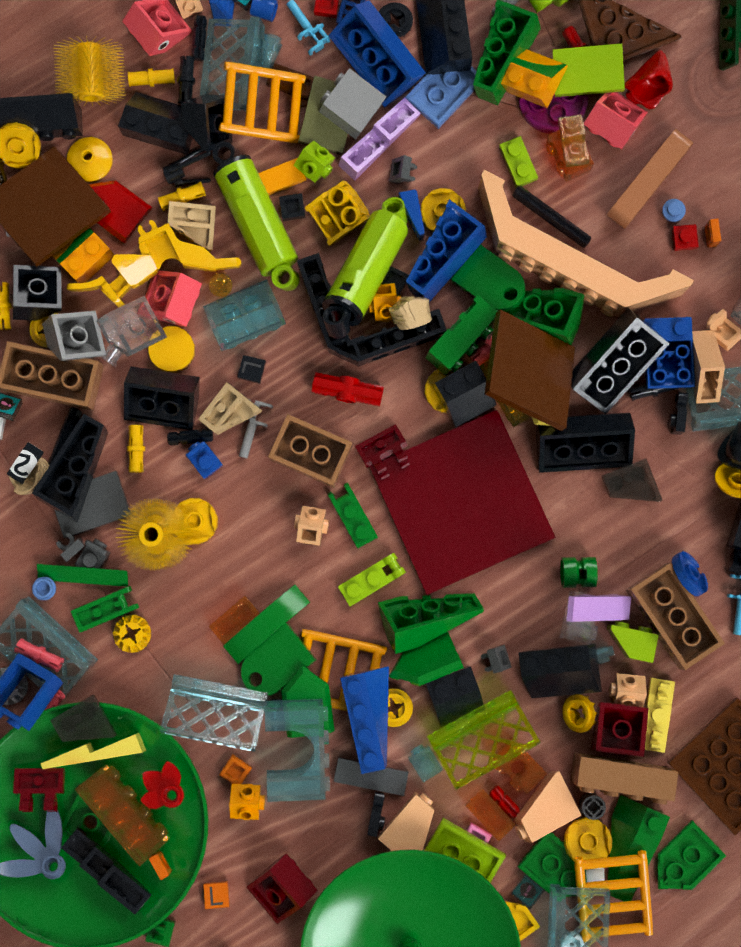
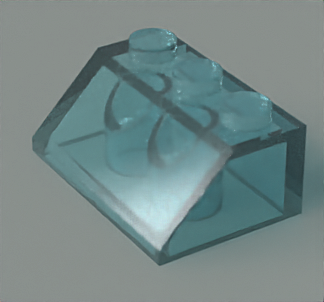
(244, 315)

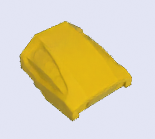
(338, 211)

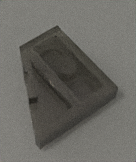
(632, 482)
(84, 722)

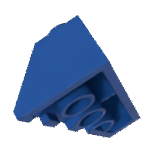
(447, 249)
(367, 709)

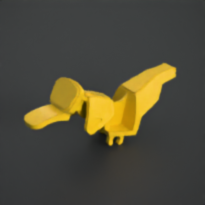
(155, 249)

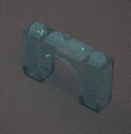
(309, 780)

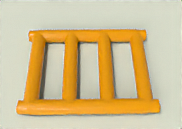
(275, 75)
(354, 645)
(642, 881)

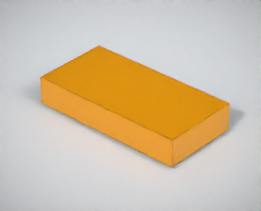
(281, 177)

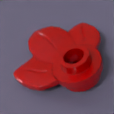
(159, 786)

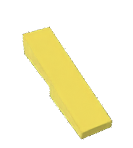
(86, 753)

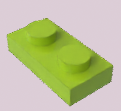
(518, 162)

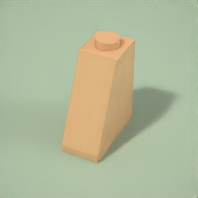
(707, 367)
(546, 809)
(410, 825)

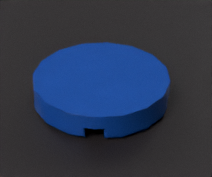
(688, 574)

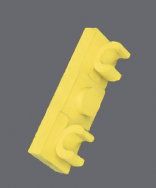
(660, 705)

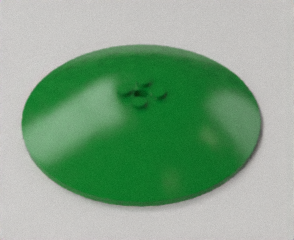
(74, 907)

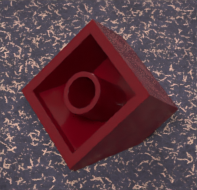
(620, 729)
(282, 888)

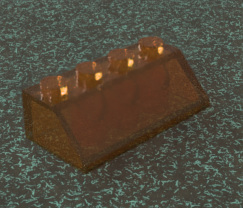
(123, 814)

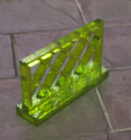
(477, 720)

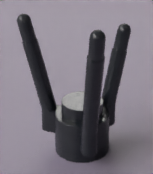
(174, 171)

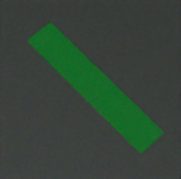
(83, 575)

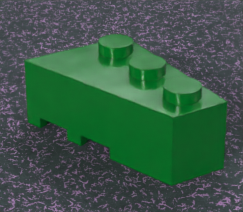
(462, 336)

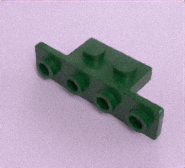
(729, 33)

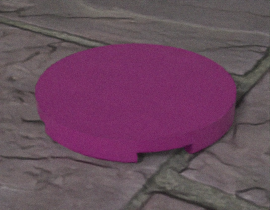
(546, 119)

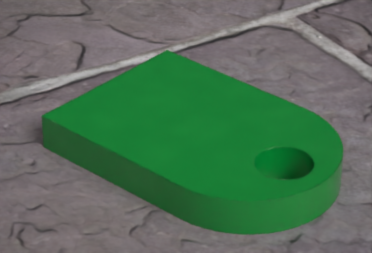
(491, 279)
(276, 660)

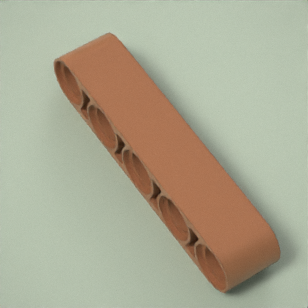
(650, 178)

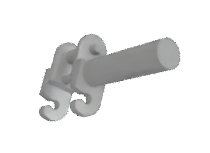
(250, 431)

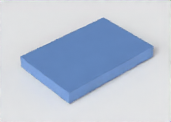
(442, 94)

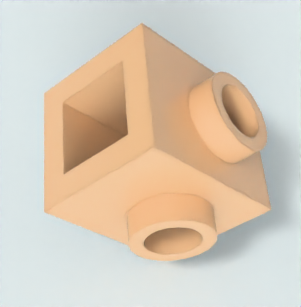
(311, 525)
(628, 690)

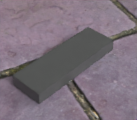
(385, 780)

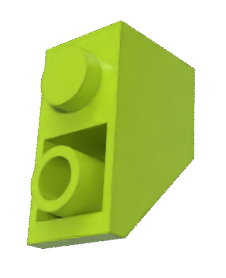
(633, 643)

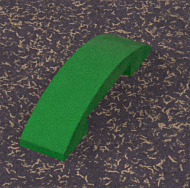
(266, 624)

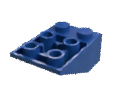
(676, 363)

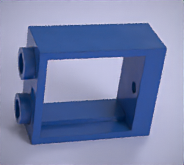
(11, 679)

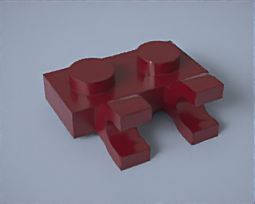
(381, 446)
(39, 781)

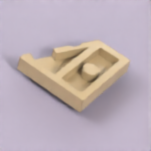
(193, 222)
(228, 410)

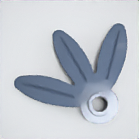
(33, 846)

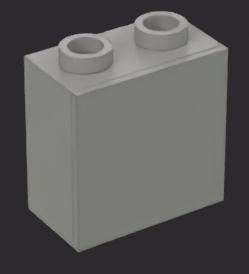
(351, 103)

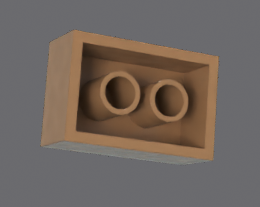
(310, 451)

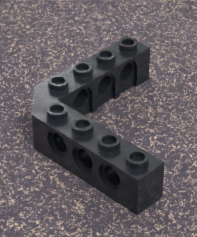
(363, 349)

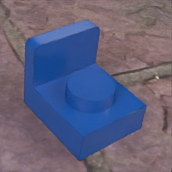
(203, 459)

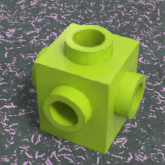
(315, 162)

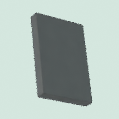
(102, 506)

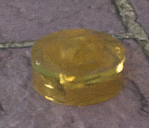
(220, 284)

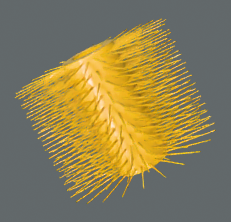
(89, 71)
(146, 530)

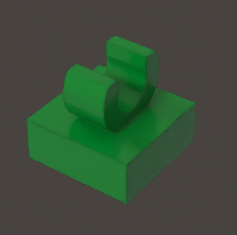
(161, 933)

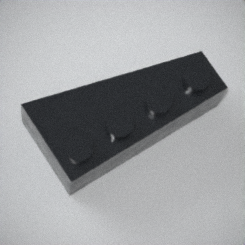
(73, 468)

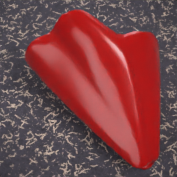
(650, 82)

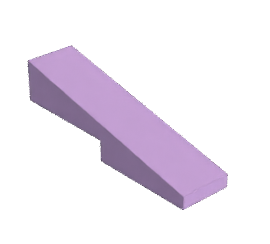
(382, 135)
(598, 608)

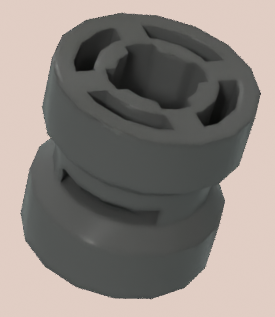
(589, 803)

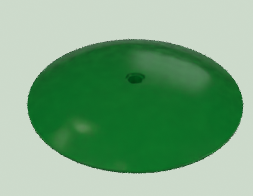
(410, 902)

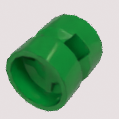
(570, 572)

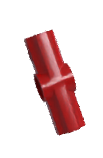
(347, 389)

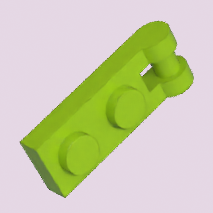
(371, 580)

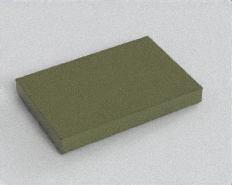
(317, 126)

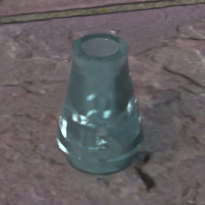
(269, 50)

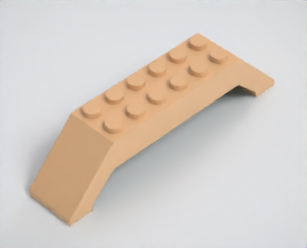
(566, 266)

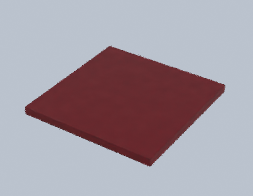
(463, 502)

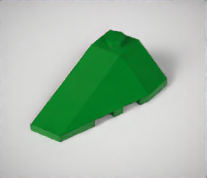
(551, 311)

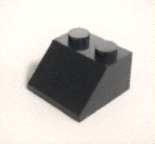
(202, 118)
(36, 292)
(464, 394)
(455, 695)

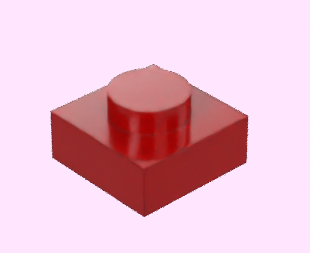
(326, 8)
(685, 237)

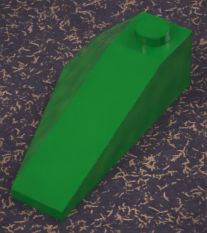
(418, 621)
(633, 829)

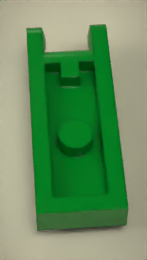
(353, 517)
(102, 610)

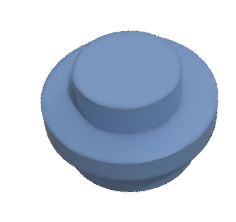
(673, 210)
(44, 588)

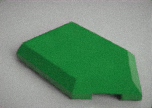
(428, 661)
(308, 686)
(687, 859)
(549, 864)

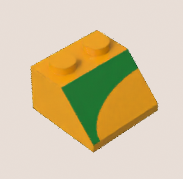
(533, 77)
(84, 256)

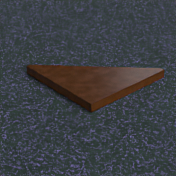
(616, 24)

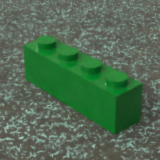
(509, 36)

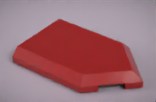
(125, 208)

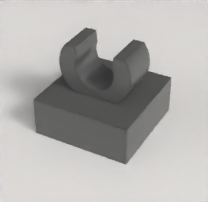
(401, 169)
(72, 548)
(498, 659)

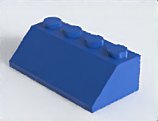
(376, 52)

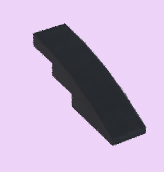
(106, 870)

